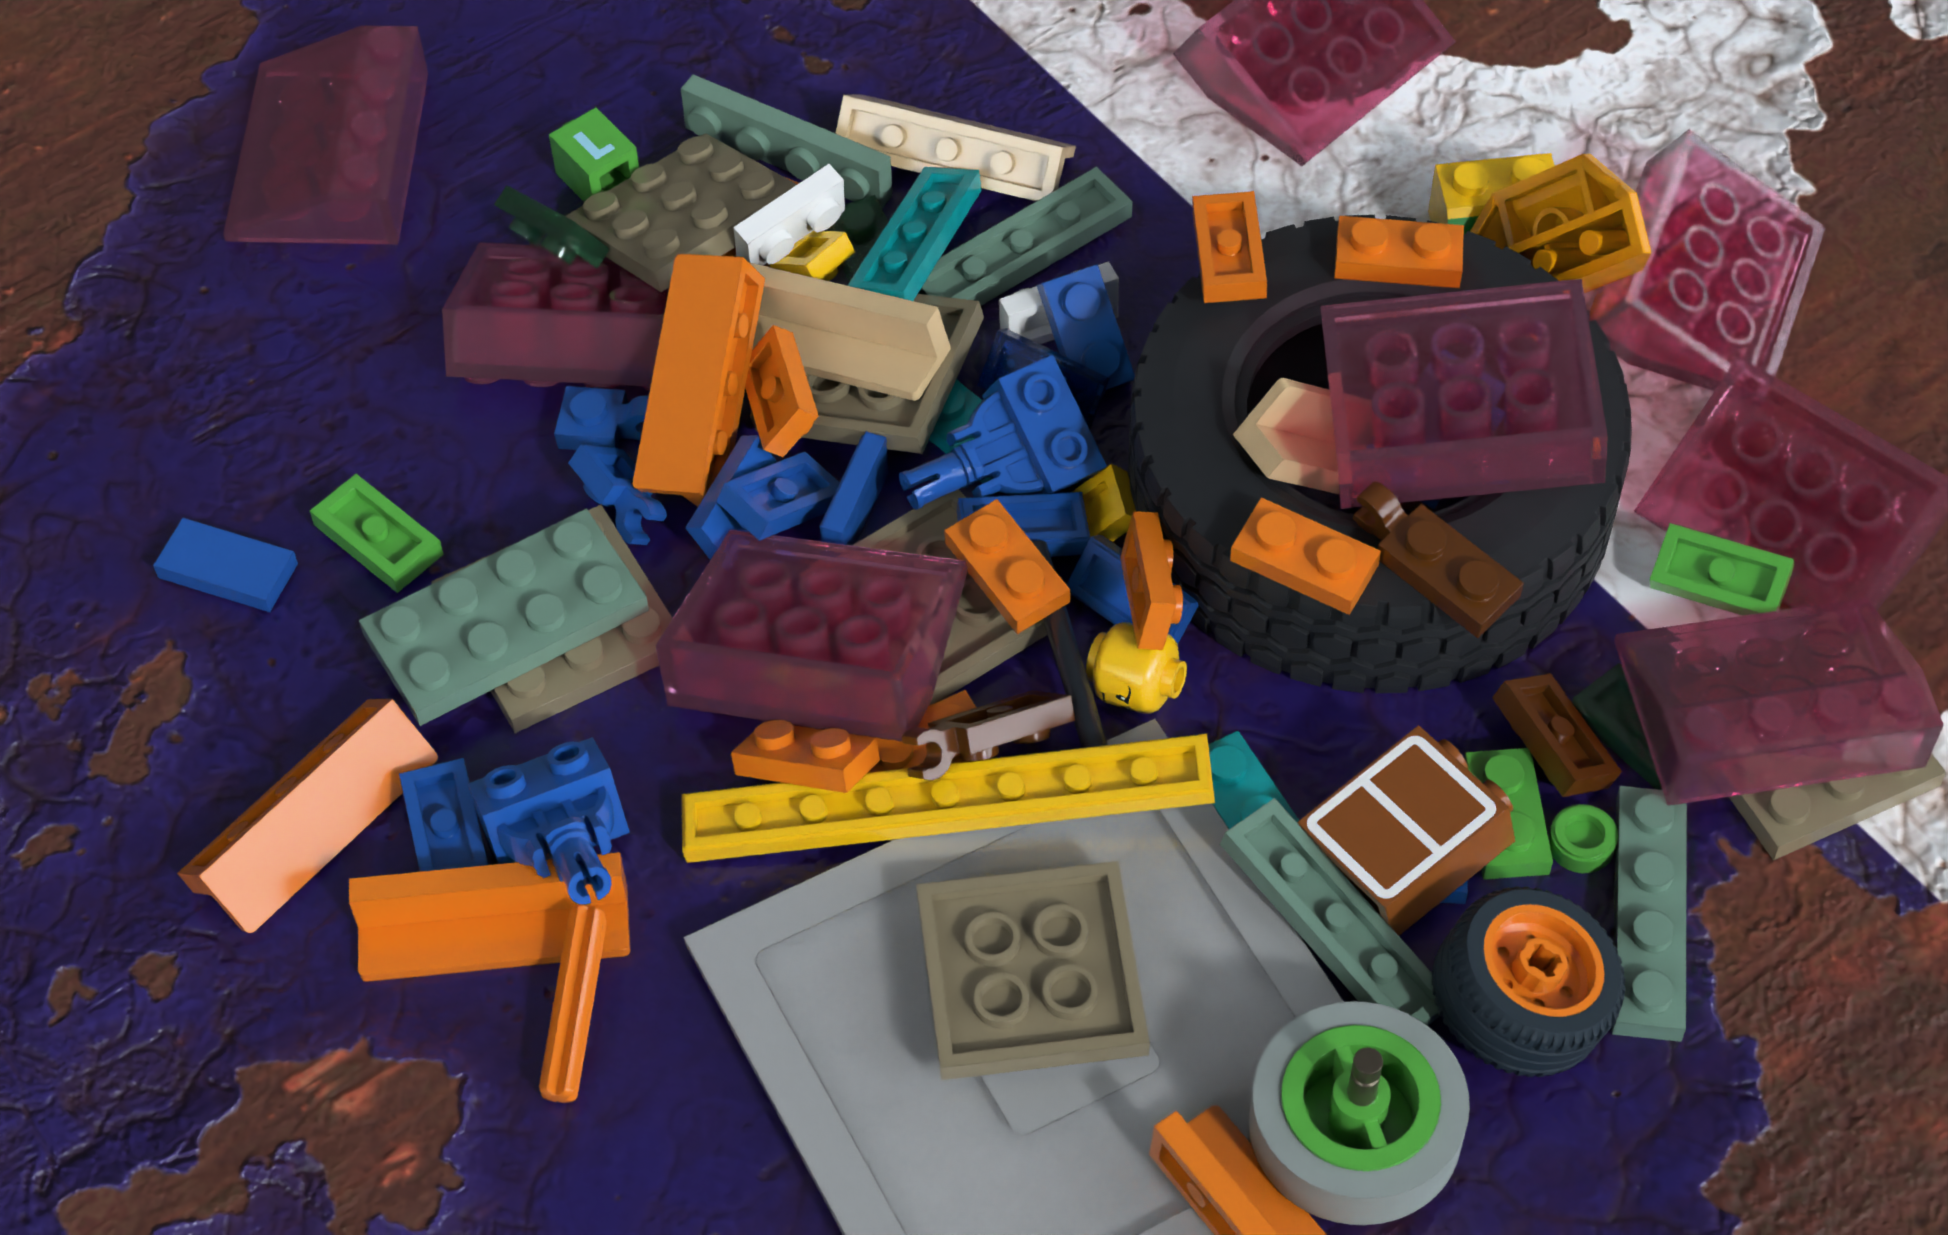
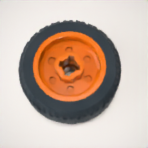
(1528, 981)

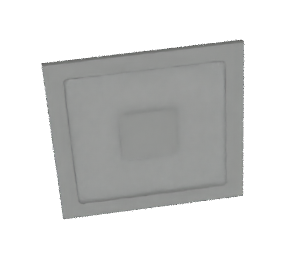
(843, 1039)

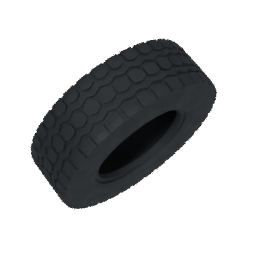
(1209, 372)

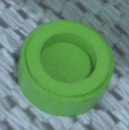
(1583, 838)

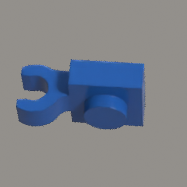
(598, 418)
(609, 481)

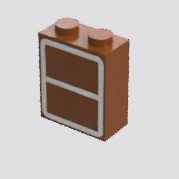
(1412, 827)

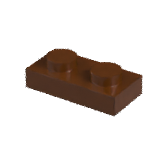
(1556, 735)

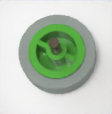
(1358, 1112)

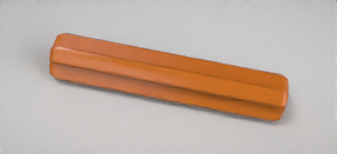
(573, 1004)

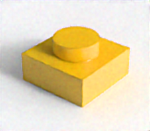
(817, 255)
(1108, 502)

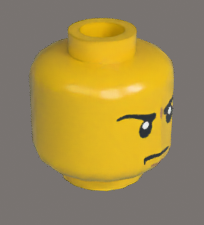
(1134, 676)

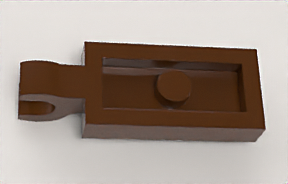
(1438, 560)
(981, 730)

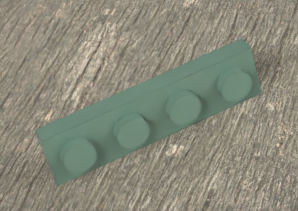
(784, 139)
(1030, 240)
(1330, 912)
(1651, 913)

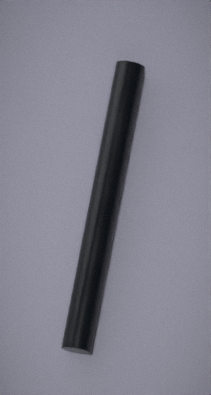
(1073, 671)

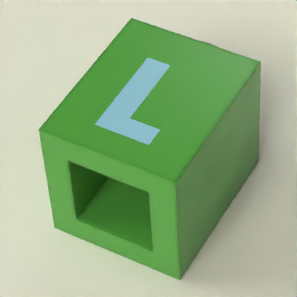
(592, 154)

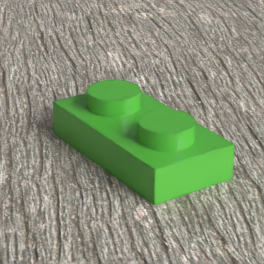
(376, 533)
(1720, 572)
(1516, 776)

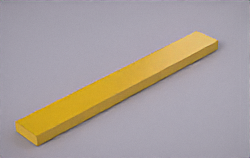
(964, 799)

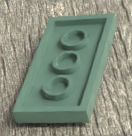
(503, 616)

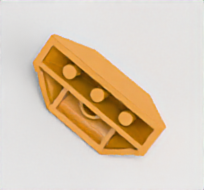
(1571, 223)

